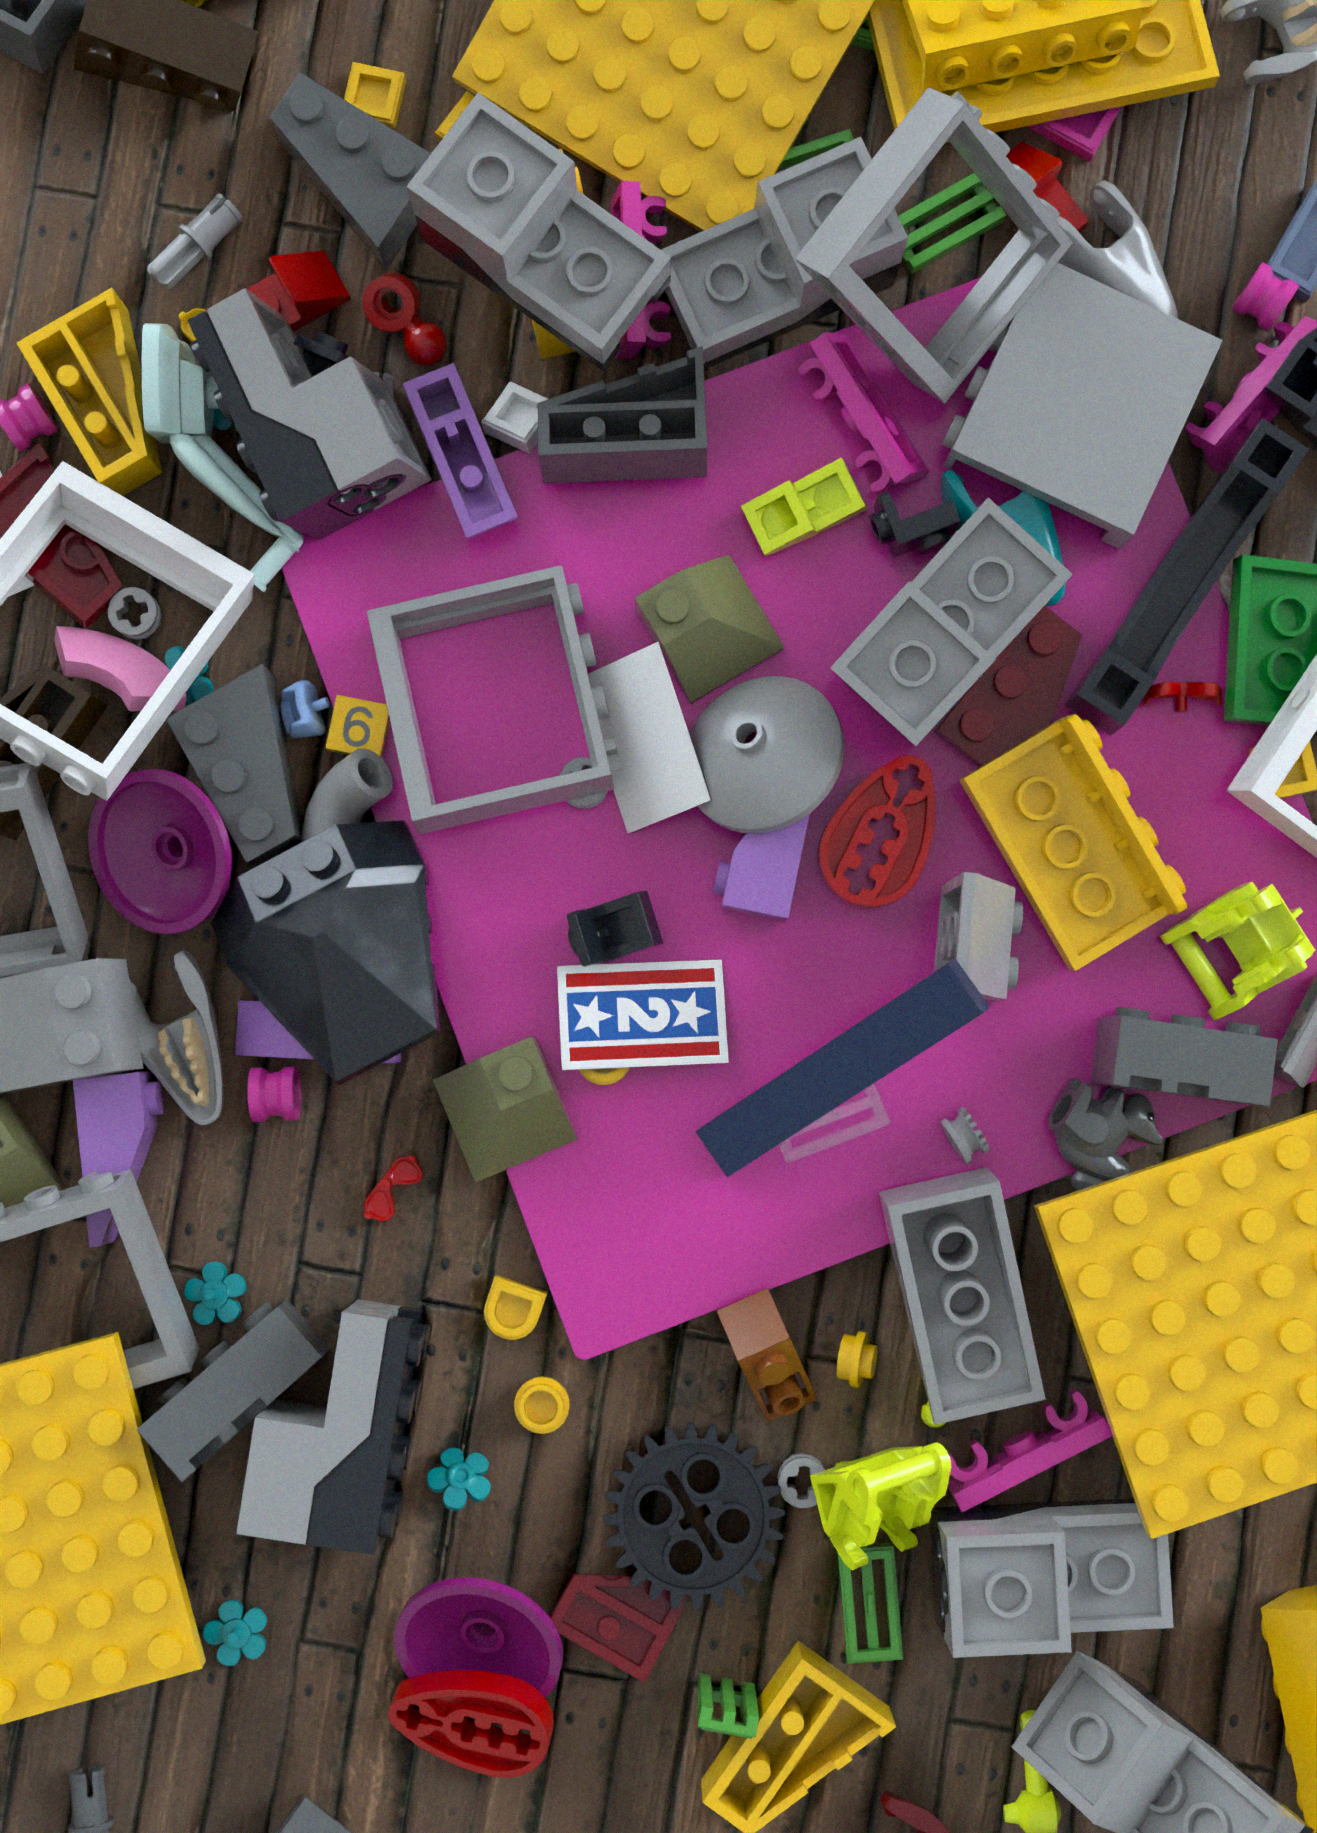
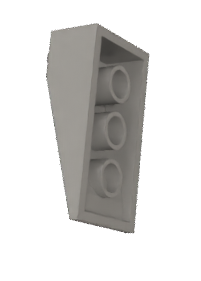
(67, 1024)
(962, 1294)

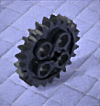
(649, 1542)

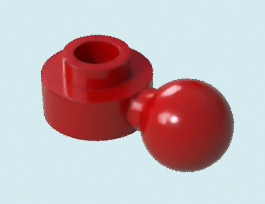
(423, 340)

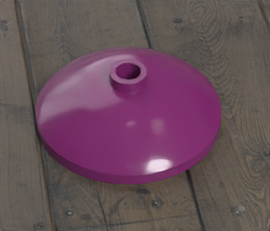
(140, 854)
(478, 1628)

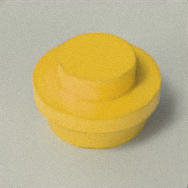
(856, 1359)
(541, 1405)

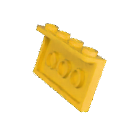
(999, 39)
(1074, 840)

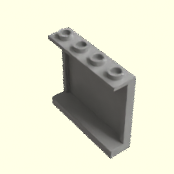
(1084, 400)

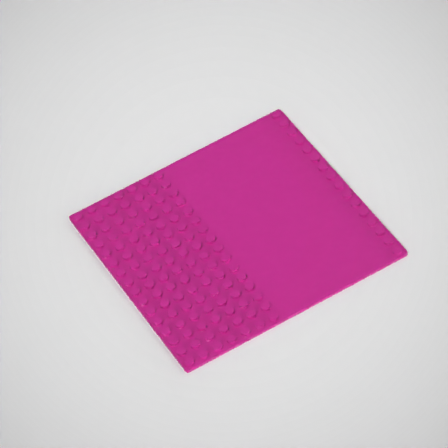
(636, 1209)

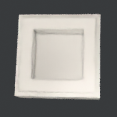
(514, 417)

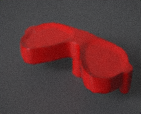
(1182, 690)
(380, 1201)

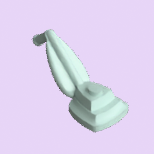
(180, 412)

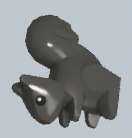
(1092, 1130)

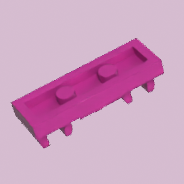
(631, 211)
(1249, 401)
(864, 411)
(1027, 1453)

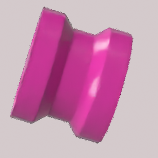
(1265, 297)
(26, 417)
(274, 1094)

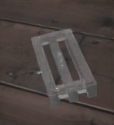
(879, 1120)

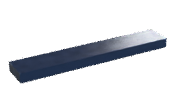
(843, 1067)

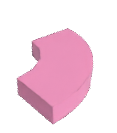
(112, 663)

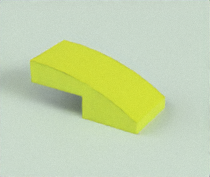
(804, 507)

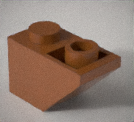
(766, 1355)

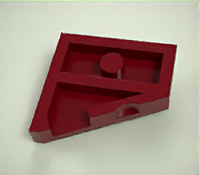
(616, 1620)

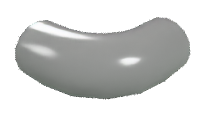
(347, 792)

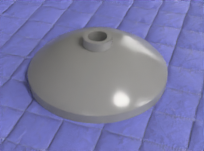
(780, 771)

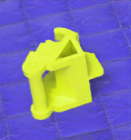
(1259, 934)
(880, 1490)

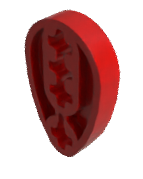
(903, 857)
(477, 1746)

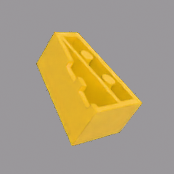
(95, 384)
(806, 1728)

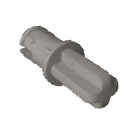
(194, 242)

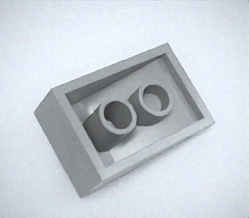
(977, 930)

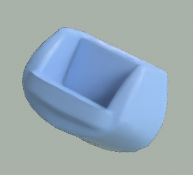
(302, 710)

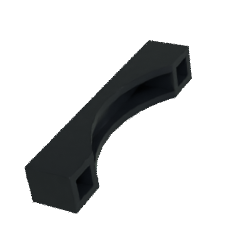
(1185, 577)

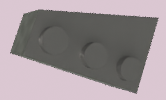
(1184, 1057)
(232, 1388)

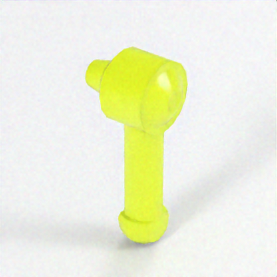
(1035, 1807)

